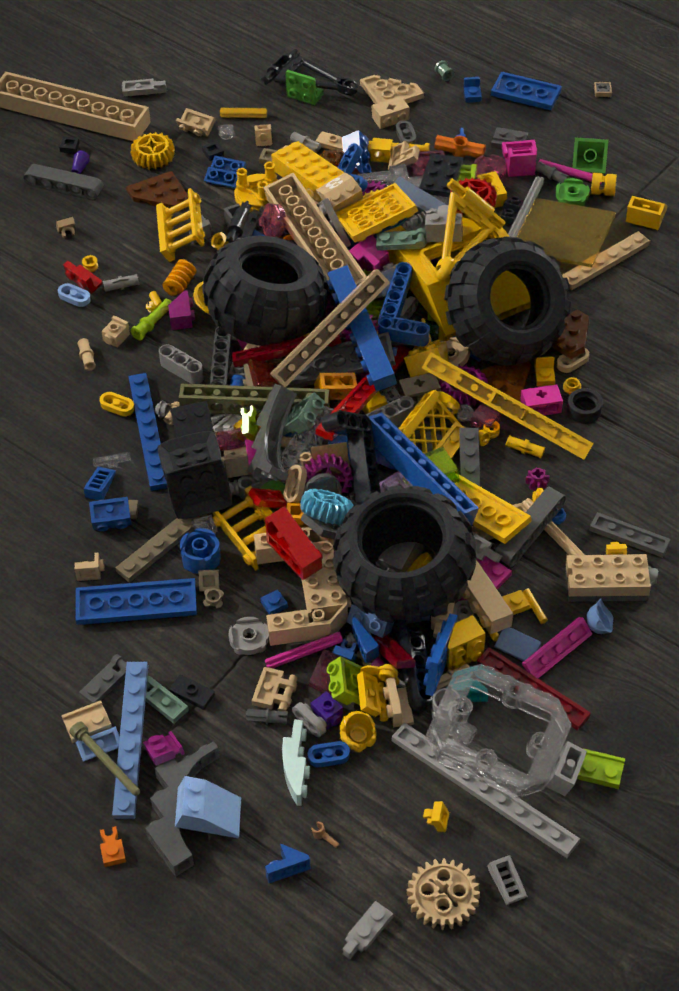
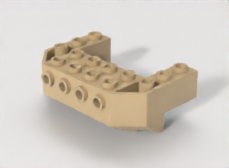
(323, 595)

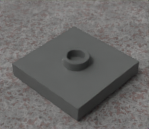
(321, 528)

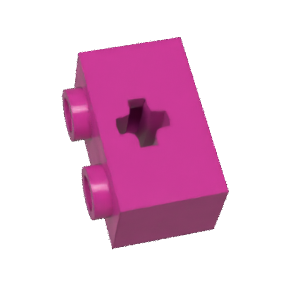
(544, 399)

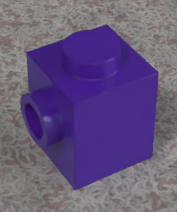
(328, 709)

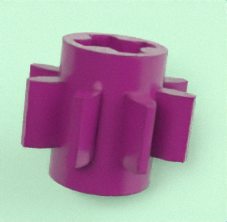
(537, 479)

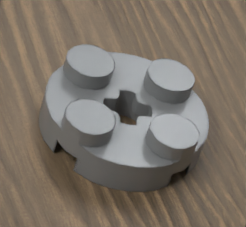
(248, 645)

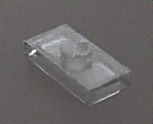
(111, 460)

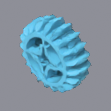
(325, 506)

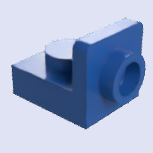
(472, 89)

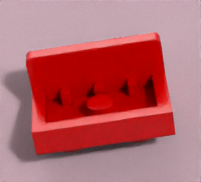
(82, 276)

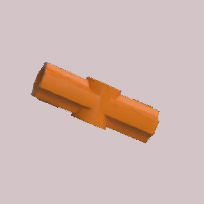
(459, 146)

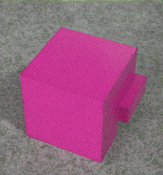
(520, 157)
(367, 255)

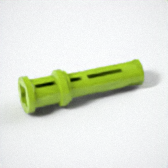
(147, 323)

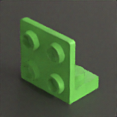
(302, 88)

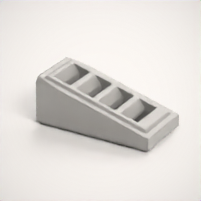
(508, 863)

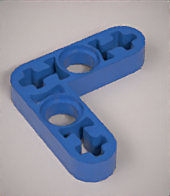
(351, 158)

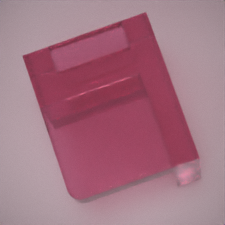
(485, 416)

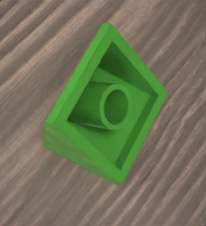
(590, 155)

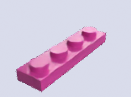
(557, 648)

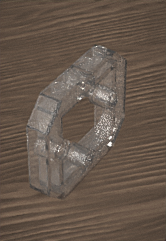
(496, 773)

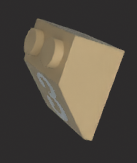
(341, 191)

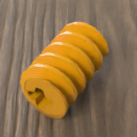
(179, 277)

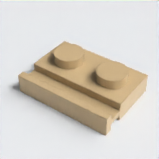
(92, 716)

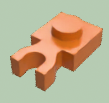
(112, 849)

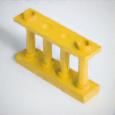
(165, 225)
(260, 513)

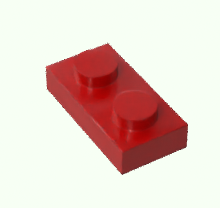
(267, 498)

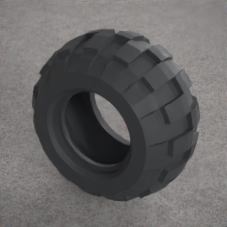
(265, 290)
(472, 309)
(398, 518)

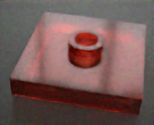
(260, 373)

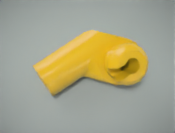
(155, 301)

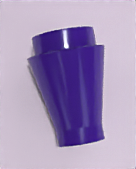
(80, 161)

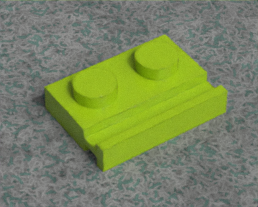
(601, 769)

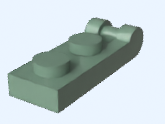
(401, 240)
(164, 701)

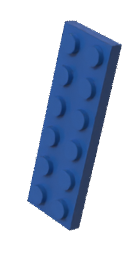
(136, 601)

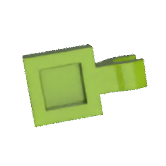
(248, 427)

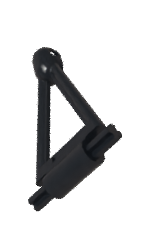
(294, 61)
(244, 223)

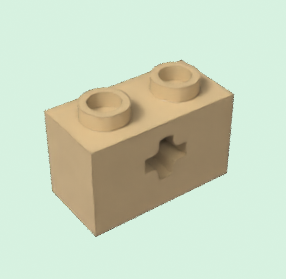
(390, 112)

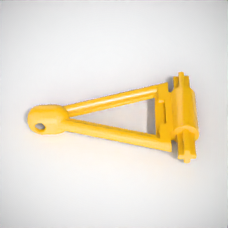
(478, 211)

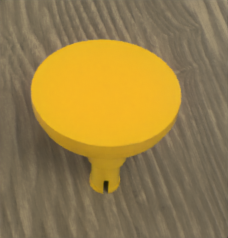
(251, 187)

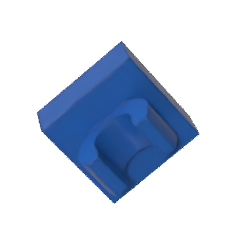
(346, 653)

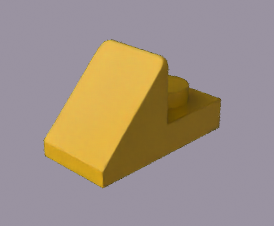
(544, 371)

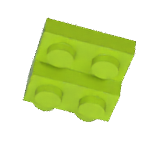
(344, 680)

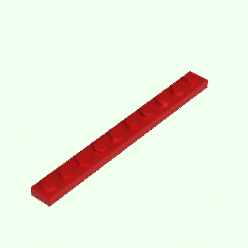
(361, 394)

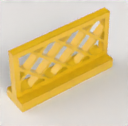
(417, 417)

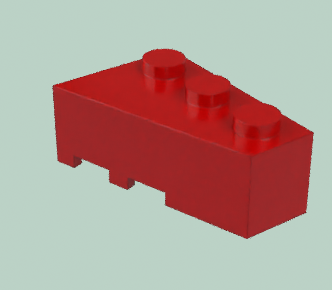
(292, 543)

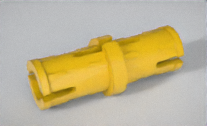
(525, 446)

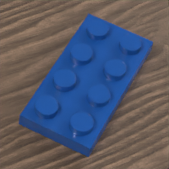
(526, 90)
(438, 659)

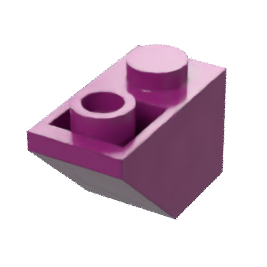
(180, 312)

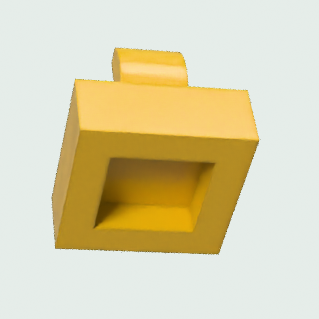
(616, 549)
(437, 816)

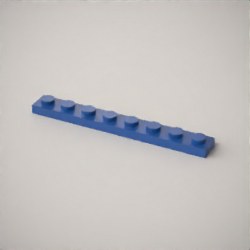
(147, 430)

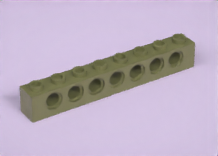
(230, 399)

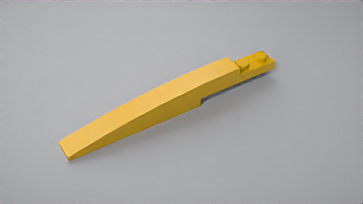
(507, 406)

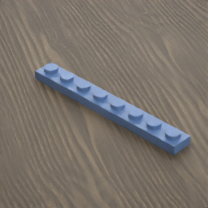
(130, 737)

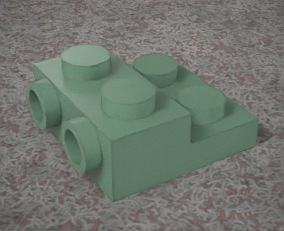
(304, 414)

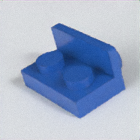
(110, 514)

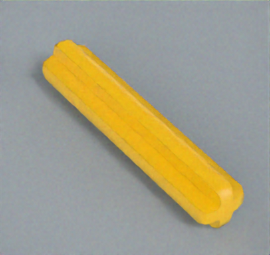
(243, 112)

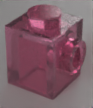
(230, 439)

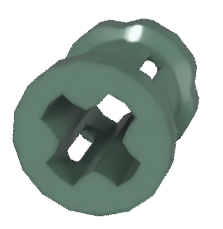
(443, 69)

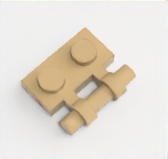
(268, 687)

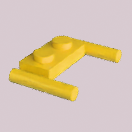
(520, 602)

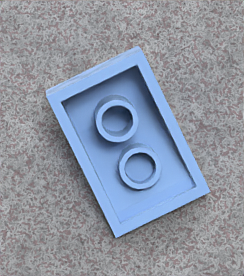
(207, 808)

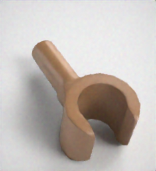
(322, 834)

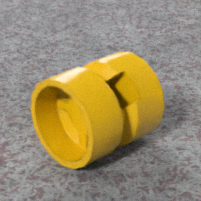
(609, 184)

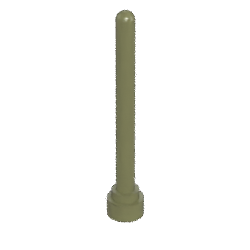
(80, 732)

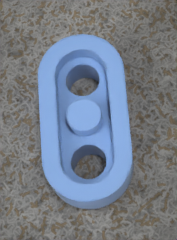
(74, 295)

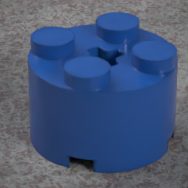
(200, 550)

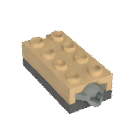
(609, 577)

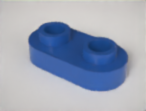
(328, 754)

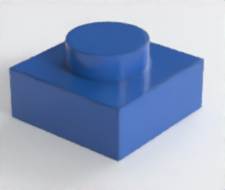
(274, 602)

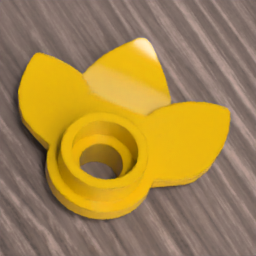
(382, 672)

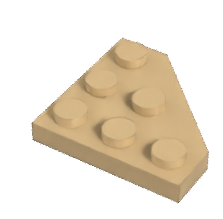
(382, 90)

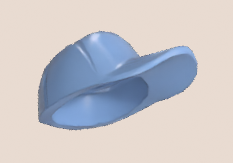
(600, 618)

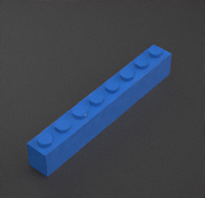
(363, 333)
(416, 465)

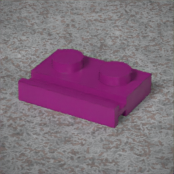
(163, 748)

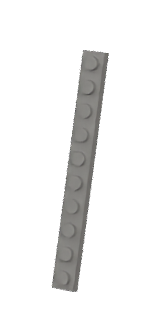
(505, 804)

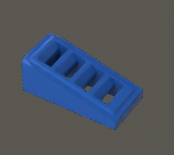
(95, 493)
(368, 646)

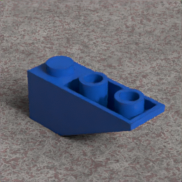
(362, 140)

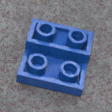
(223, 172)

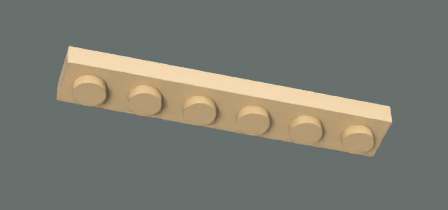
(607, 259)

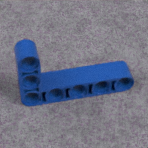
(401, 329)

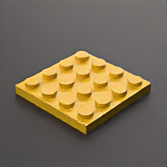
(376, 212)

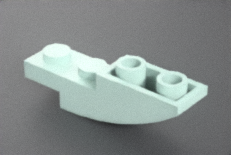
(295, 762)

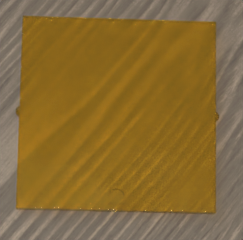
(567, 230)

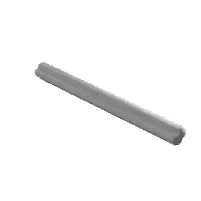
(526, 206)

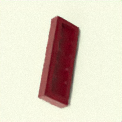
(394, 652)

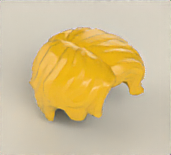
(358, 731)

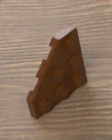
(157, 190)
(574, 336)
(508, 378)

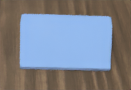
(107, 740)

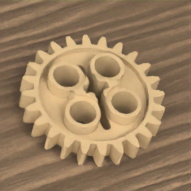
(428, 905)

